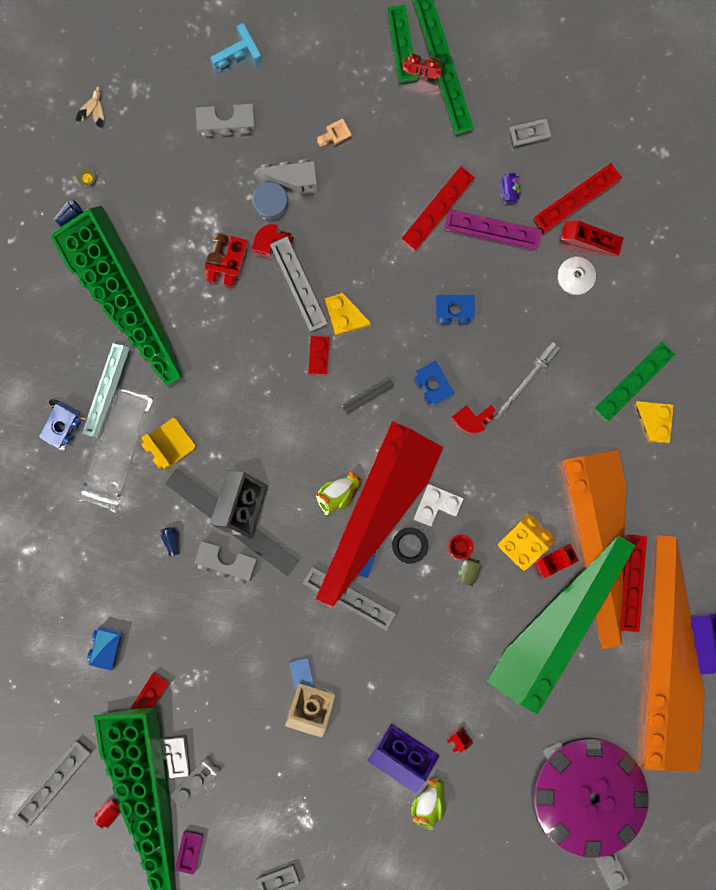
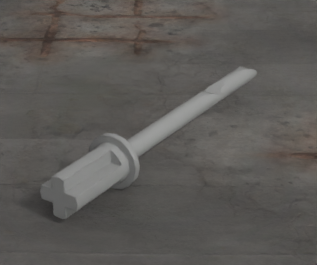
(543, 360)

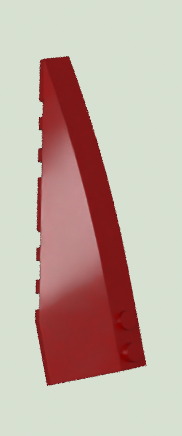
(391, 487)

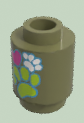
(469, 571)

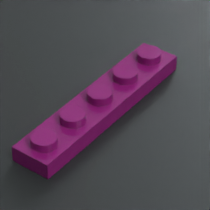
(493, 228)

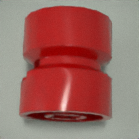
(460, 546)

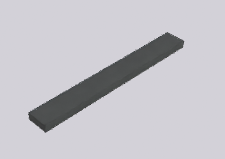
(206, 503)

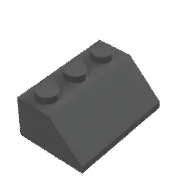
(239, 504)

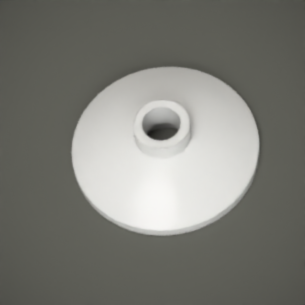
(570, 282)

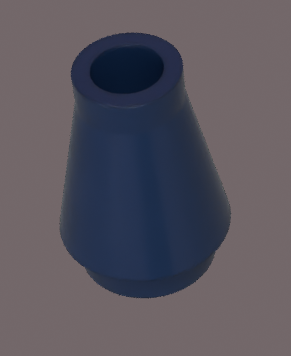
(68, 212)
(170, 540)

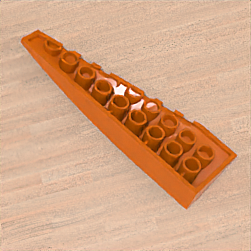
(599, 509)

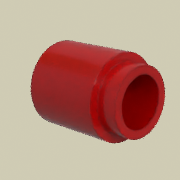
(106, 814)

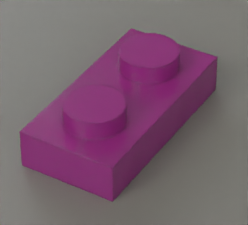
(188, 852)

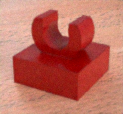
(461, 740)

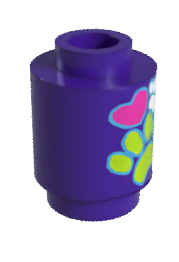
(511, 187)

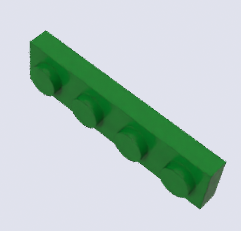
(401, 40)

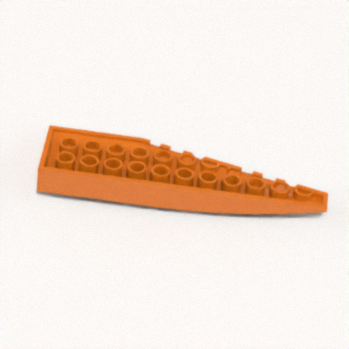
(673, 677)

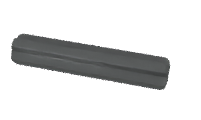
(367, 395)

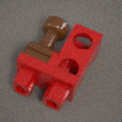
(226, 264)

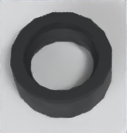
(424, 542)

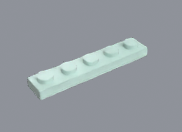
(106, 389)

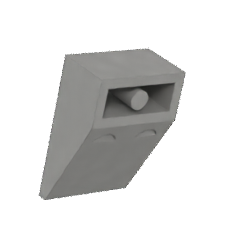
(293, 177)

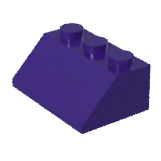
(705, 641)
(403, 758)

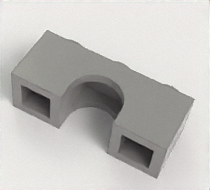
(241, 121)
(209, 558)

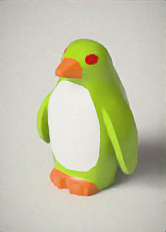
(338, 493)
(430, 804)

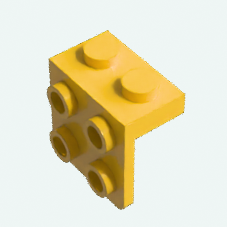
(168, 444)
(526, 542)

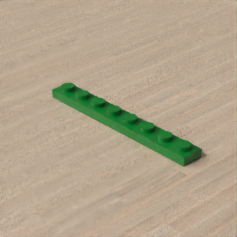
(449, 79)

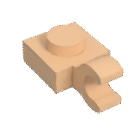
(336, 132)

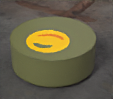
(86, 177)

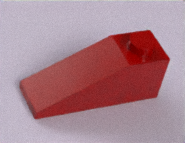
(591, 237)

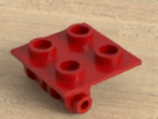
(432, 64)

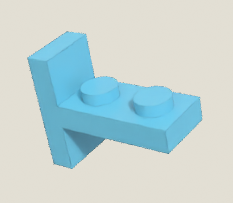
(237, 50)

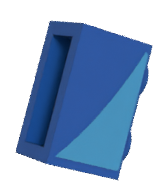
(105, 648)

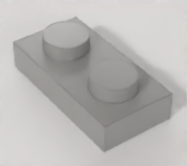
(530, 132)
(279, 880)

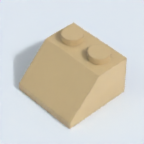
(310, 710)

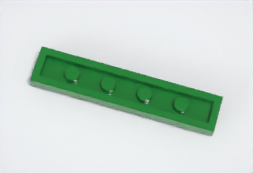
(634, 381)

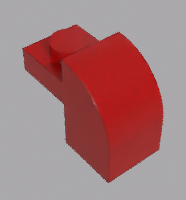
(267, 235)
(469, 423)
(557, 560)

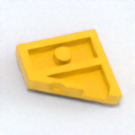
(344, 314)
(657, 420)

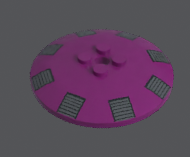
(565, 794)

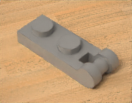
(194, 783)

